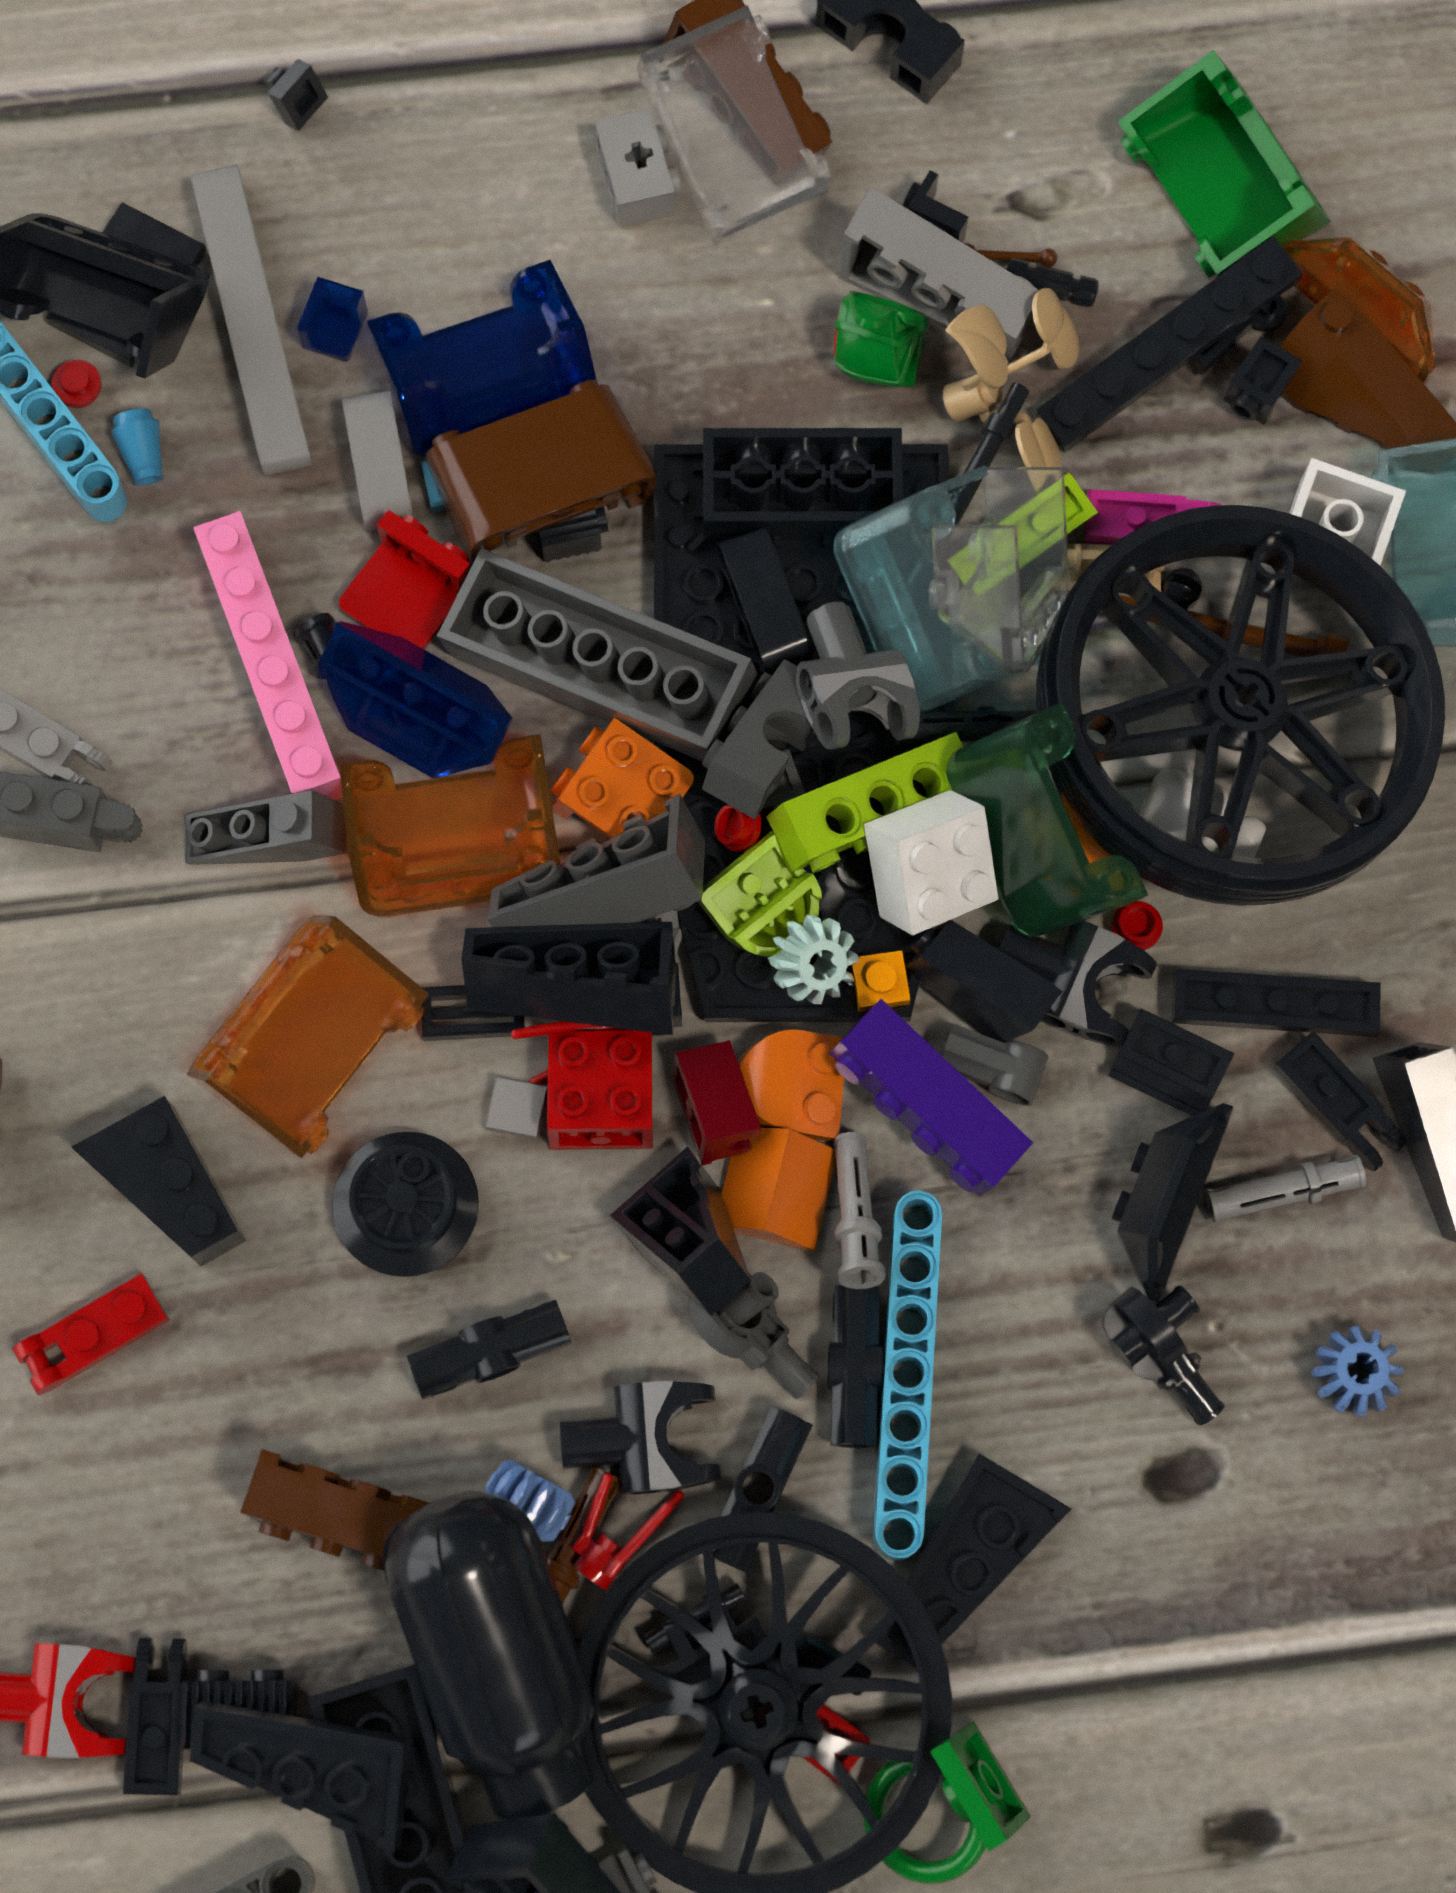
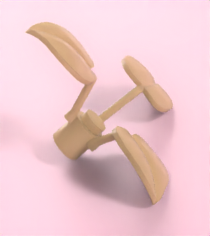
(985, 345)

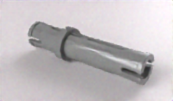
(1273, 1191)

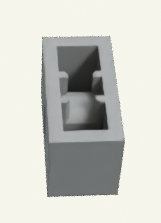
(623, 145)

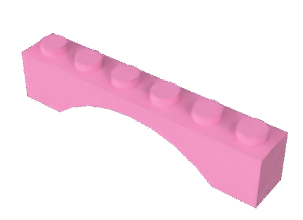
(268, 656)

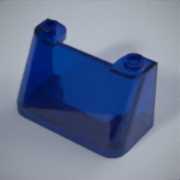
(485, 364)

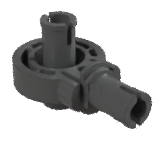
(755, 1334)

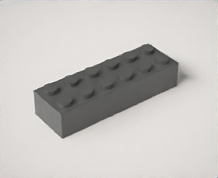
(596, 655)

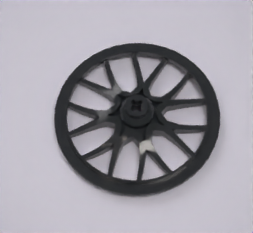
(774, 1676)

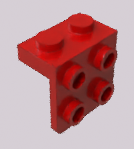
(406, 582)

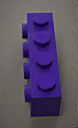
(930, 1099)

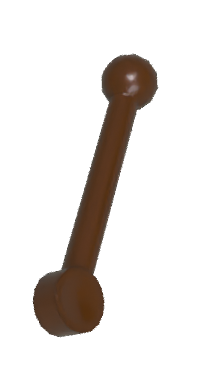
(1047, 257)

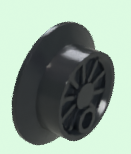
(405, 1204)

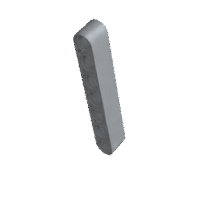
(251, 321)

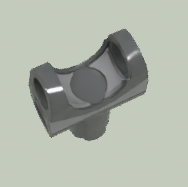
(853, 680)

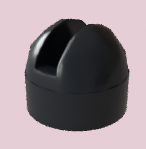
(1180, 593)

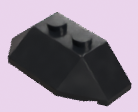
(1167, 1194)

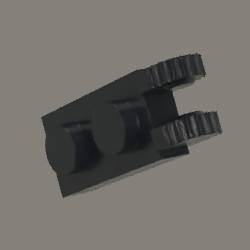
(1338, 1098)
(154, 1724)

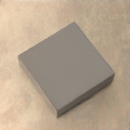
(516, 1108)

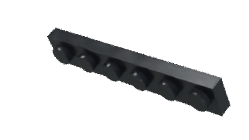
(1169, 343)

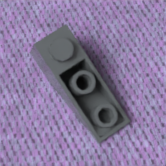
(268, 830)

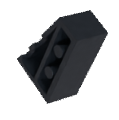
(165, 1178)
(686, 1232)

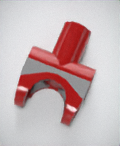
(52, 1701)

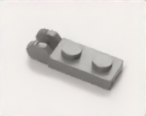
(44, 743)

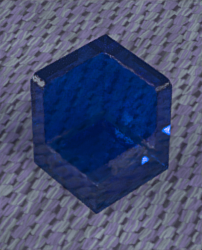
(332, 319)

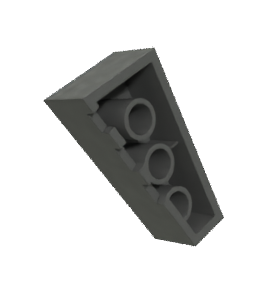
(623, 880)

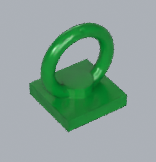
(976, 1792)

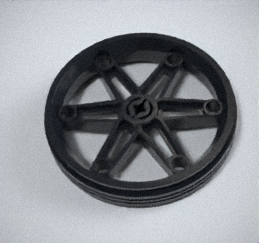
(1290, 548)

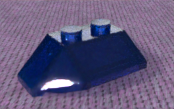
(412, 701)

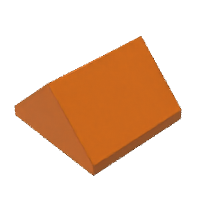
(780, 1188)

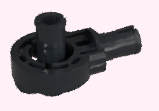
(1149, 1344)

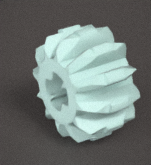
(831, 964)

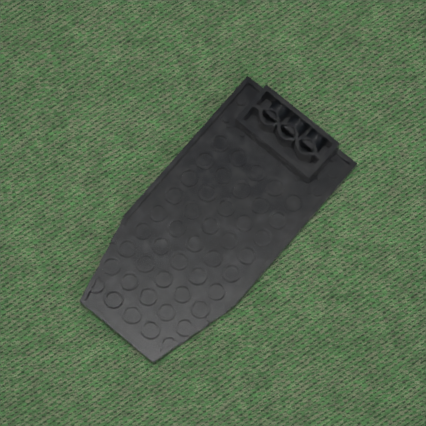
(803, 492)

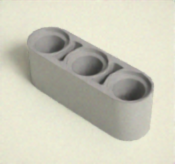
(377, 457)

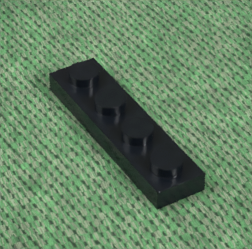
(1276, 1002)

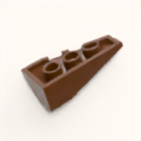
(1360, 379)

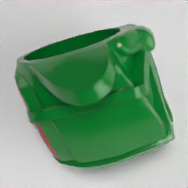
(879, 340)

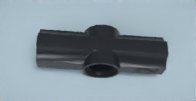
(489, 1349)
(855, 1367)
(771, 1455)

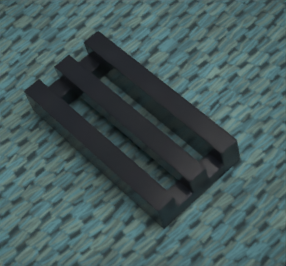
(463, 1031)

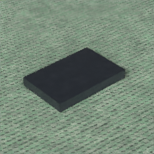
(146, 232)

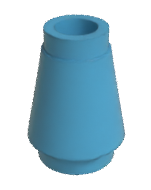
(140, 444)

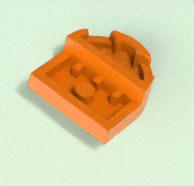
(795, 1083)

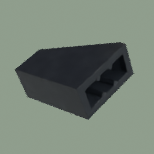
(980, 981)

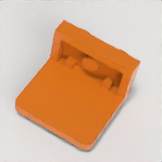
(619, 780)

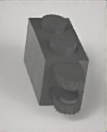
(63, 813)

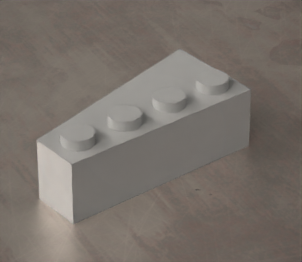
(923, 267)

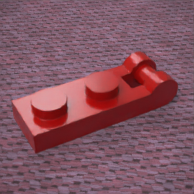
(92, 1333)

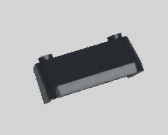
(100, 284)

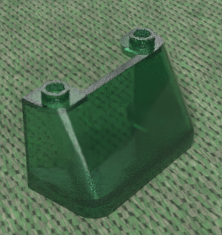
(1032, 841)

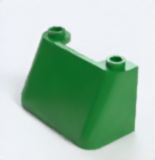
(1221, 165)

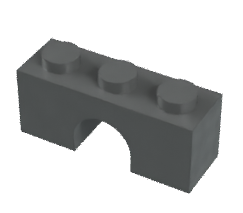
(746, 766)

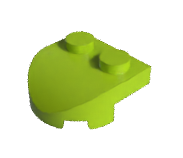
(759, 896)

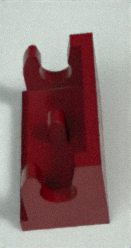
(715, 1101)

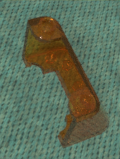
(446, 836)
(306, 1032)

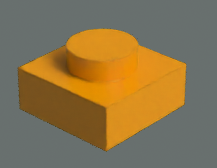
(880, 978)

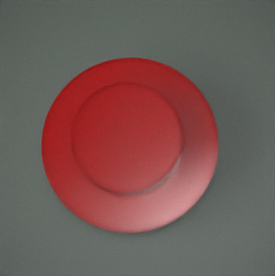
(77, 383)
(736, 829)
(1138, 924)

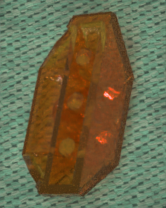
(1375, 289)

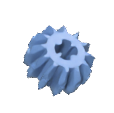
(1368, 1390)
(539, 1498)

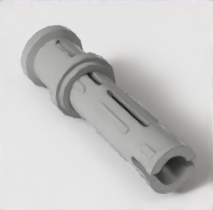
(857, 1231)

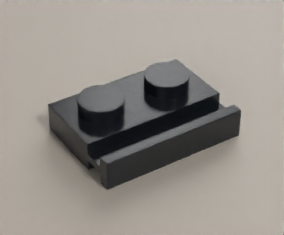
(1171, 1063)

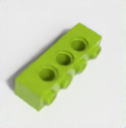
(802, 822)

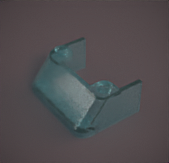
(890, 577)

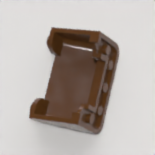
(539, 468)

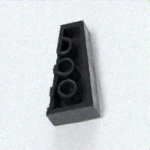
(575, 973)

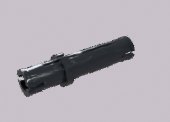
(968, 724)

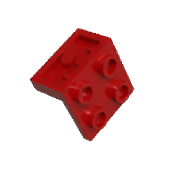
(600, 1090)

